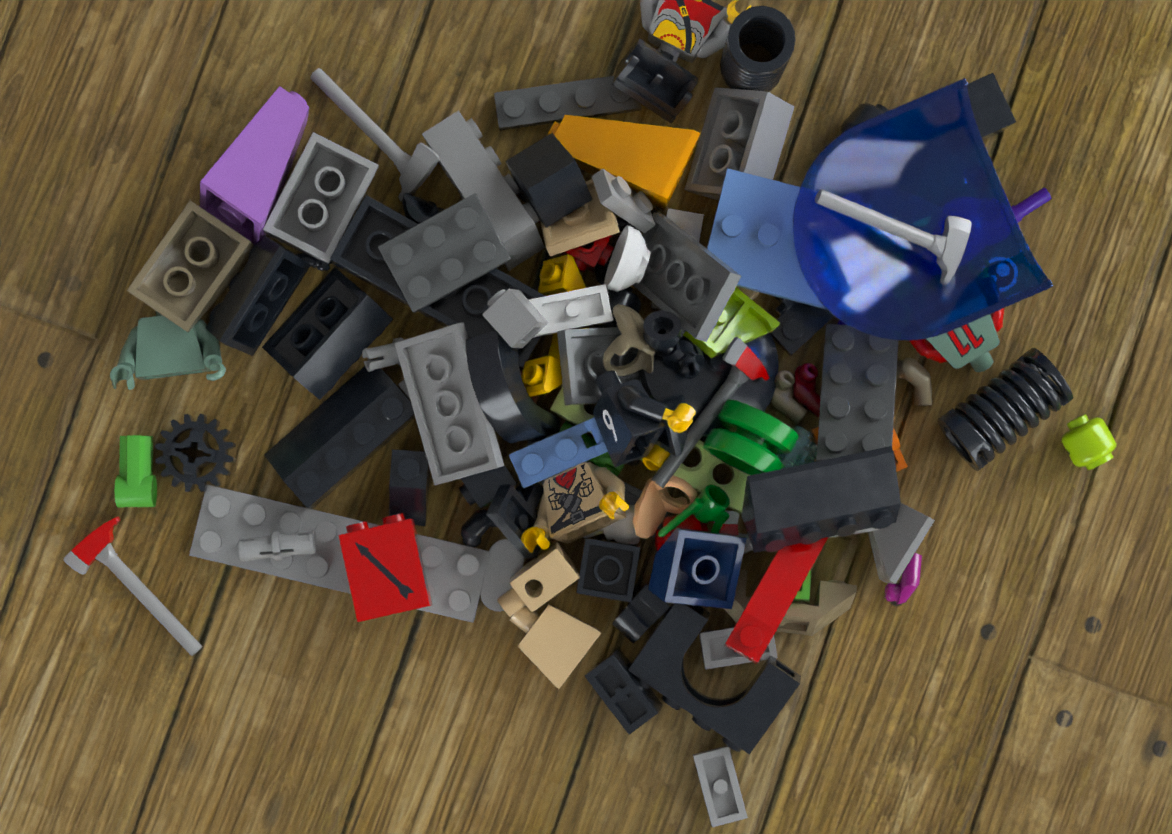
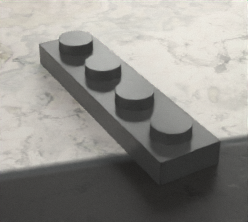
(551, 102)

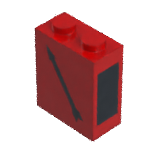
(384, 568)

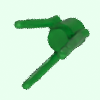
(706, 507)

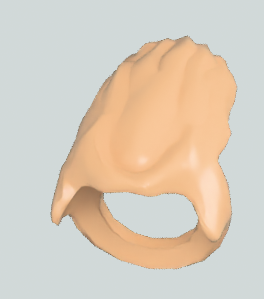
(656, 502)

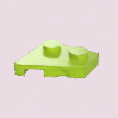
(739, 319)

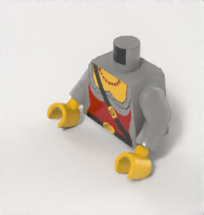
(687, 26)

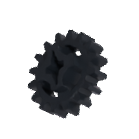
(194, 470)

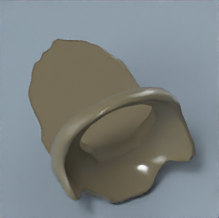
(631, 328)

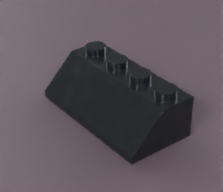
(341, 435)
(821, 500)

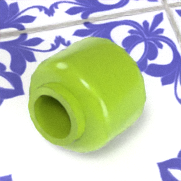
(1088, 442)

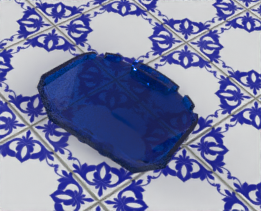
(917, 169)

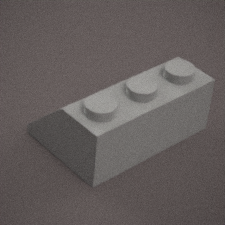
(739, 133)
(320, 198)

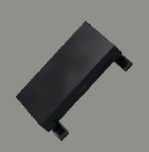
(654, 81)
(622, 692)

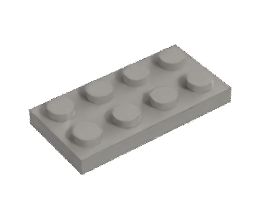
(445, 406)

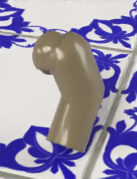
(919, 378)
(783, 397)

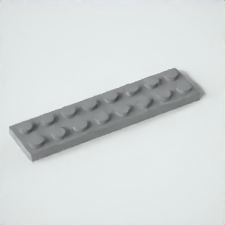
(451, 569)

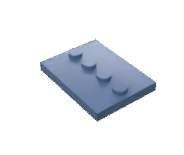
(756, 236)

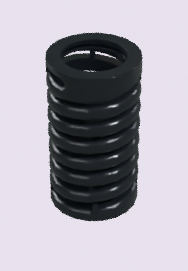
(763, 27)
(1012, 416)

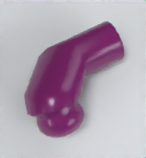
(909, 582)

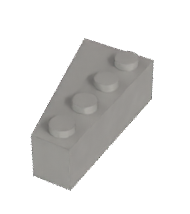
(476, 171)

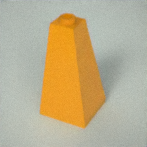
(642, 154)

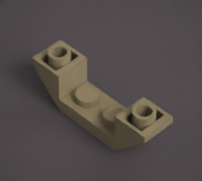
(830, 602)

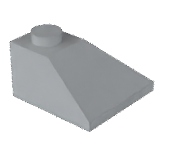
(898, 542)

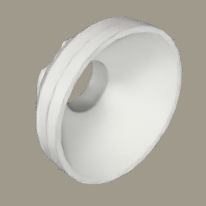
(627, 260)

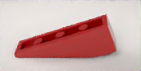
(772, 599)

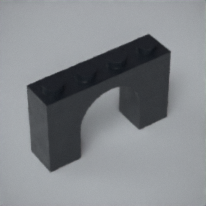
(738, 719)

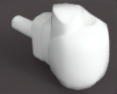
(622, 530)

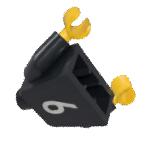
(634, 422)

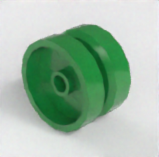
(750, 439)

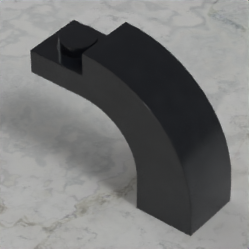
(501, 391)

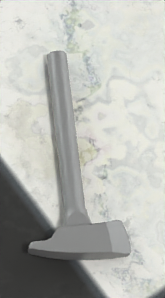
(413, 168)
(948, 247)

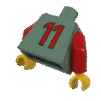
(964, 344)

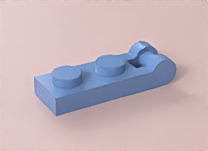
(557, 453)

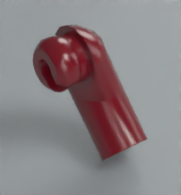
(805, 387)

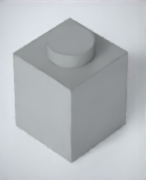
(514, 317)

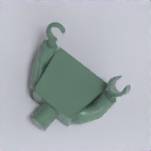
(165, 350)

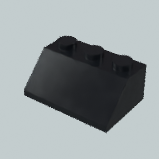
(257, 296)
(327, 333)

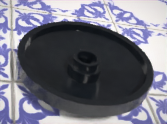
(667, 383)

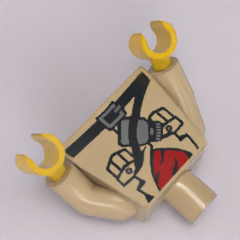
(576, 505)

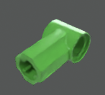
(136, 482)

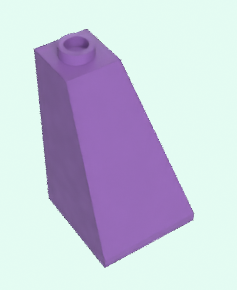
(254, 168)

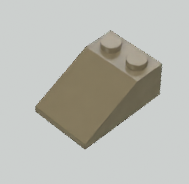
(191, 267)

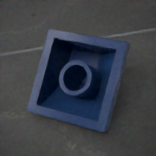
(698, 568)

